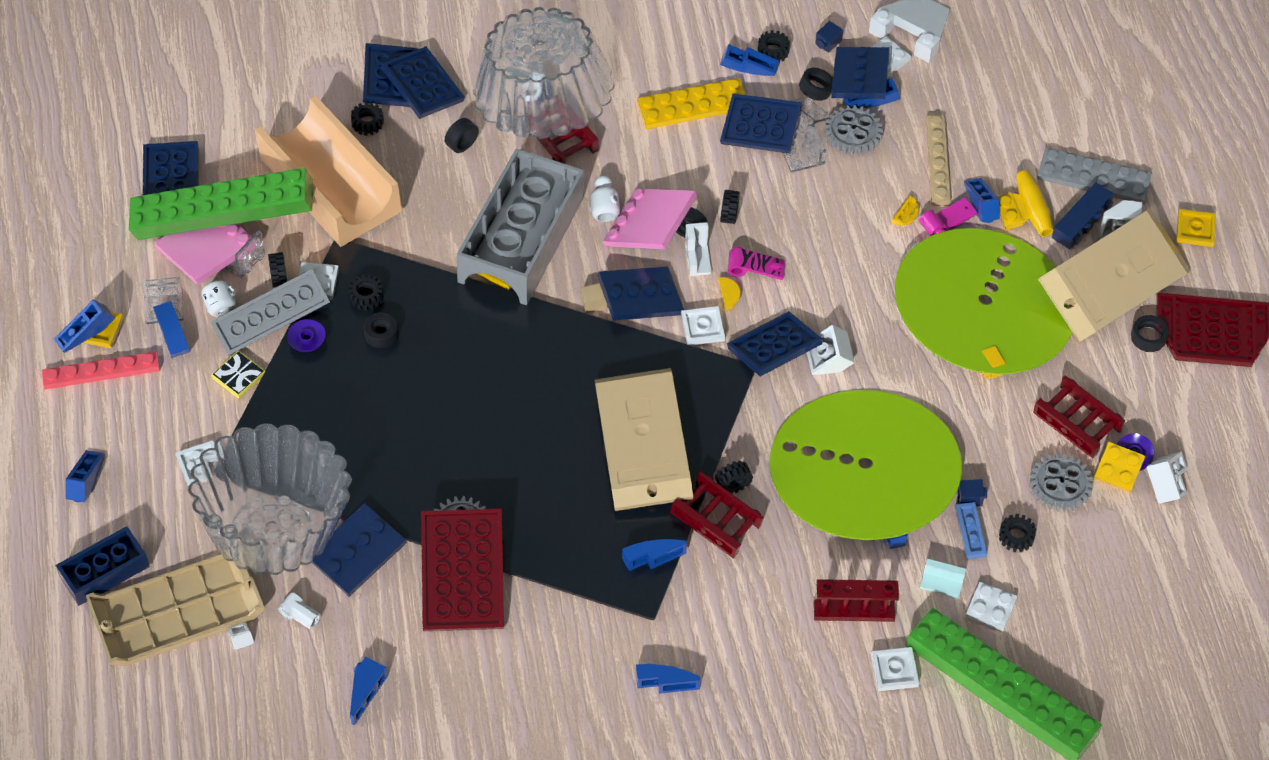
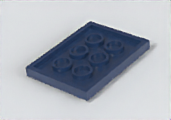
(860, 72)
(422, 82)
(376, 84)
(761, 123)
(170, 166)
(640, 293)
(774, 343)
(358, 549)

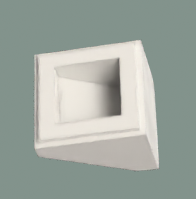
(240, 636)

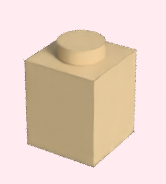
(592, 298)

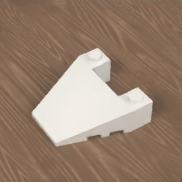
(920, 17)

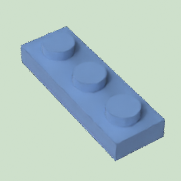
(970, 530)

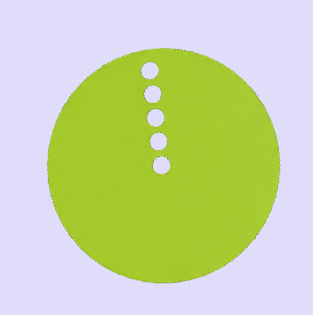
(941, 305)
(904, 489)

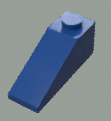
(983, 200)
(85, 325)
(83, 476)
(367, 681)

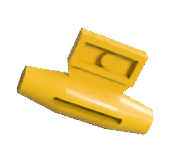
(1025, 206)

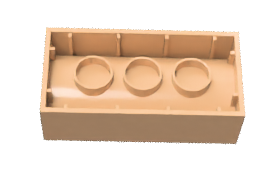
(348, 183)

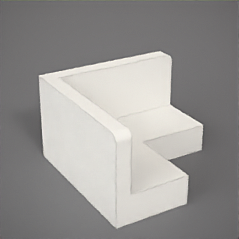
(696, 249)
(1166, 477)

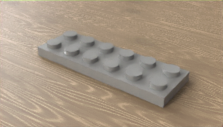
(1083, 172)
(270, 312)

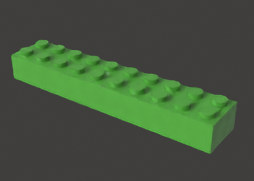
(221, 204)
(1004, 685)

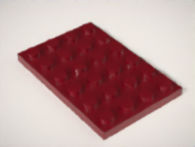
(462, 570)

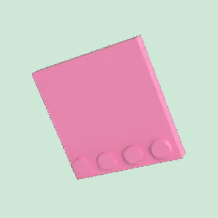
(650, 218)
(203, 251)

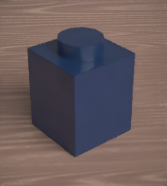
(829, 36)
(972, 491)

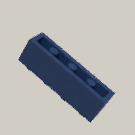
(1083, 216)

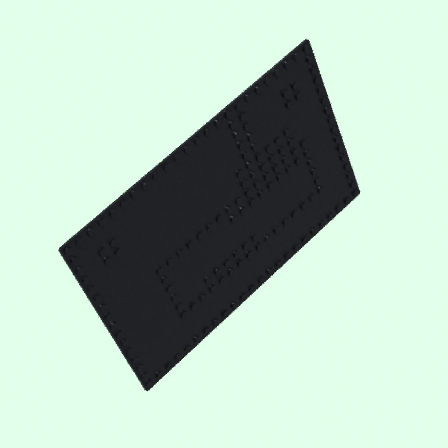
(495, 410)

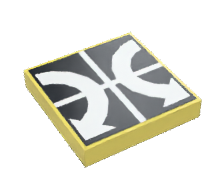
(238, 374)

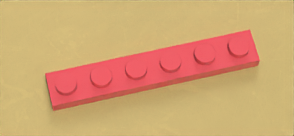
(100, 370)

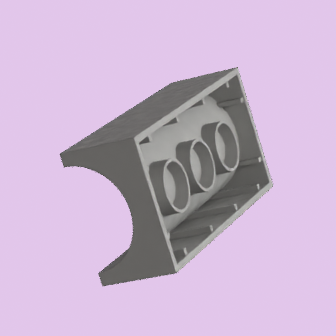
(522, 222)

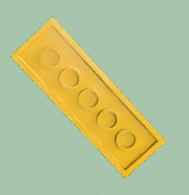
(688, 103)

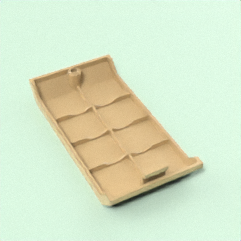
(1114, 275)
(643, 439)
(174, 609)

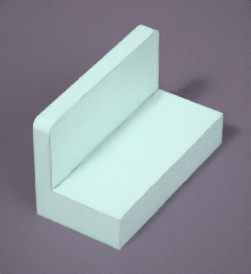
(943, 578)

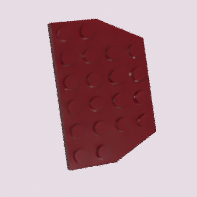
(1214, 328)

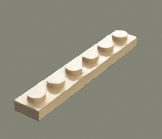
(938, 160)

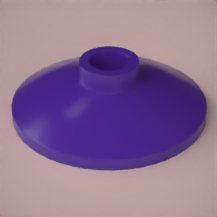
(306, 329)
(1139, 444)

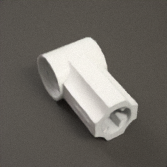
(295, 608)

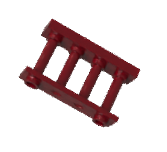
(588, 141)
(1068, 429)
(711, 531)
(856, 600)

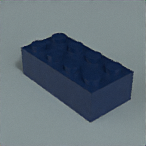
(103, 565)

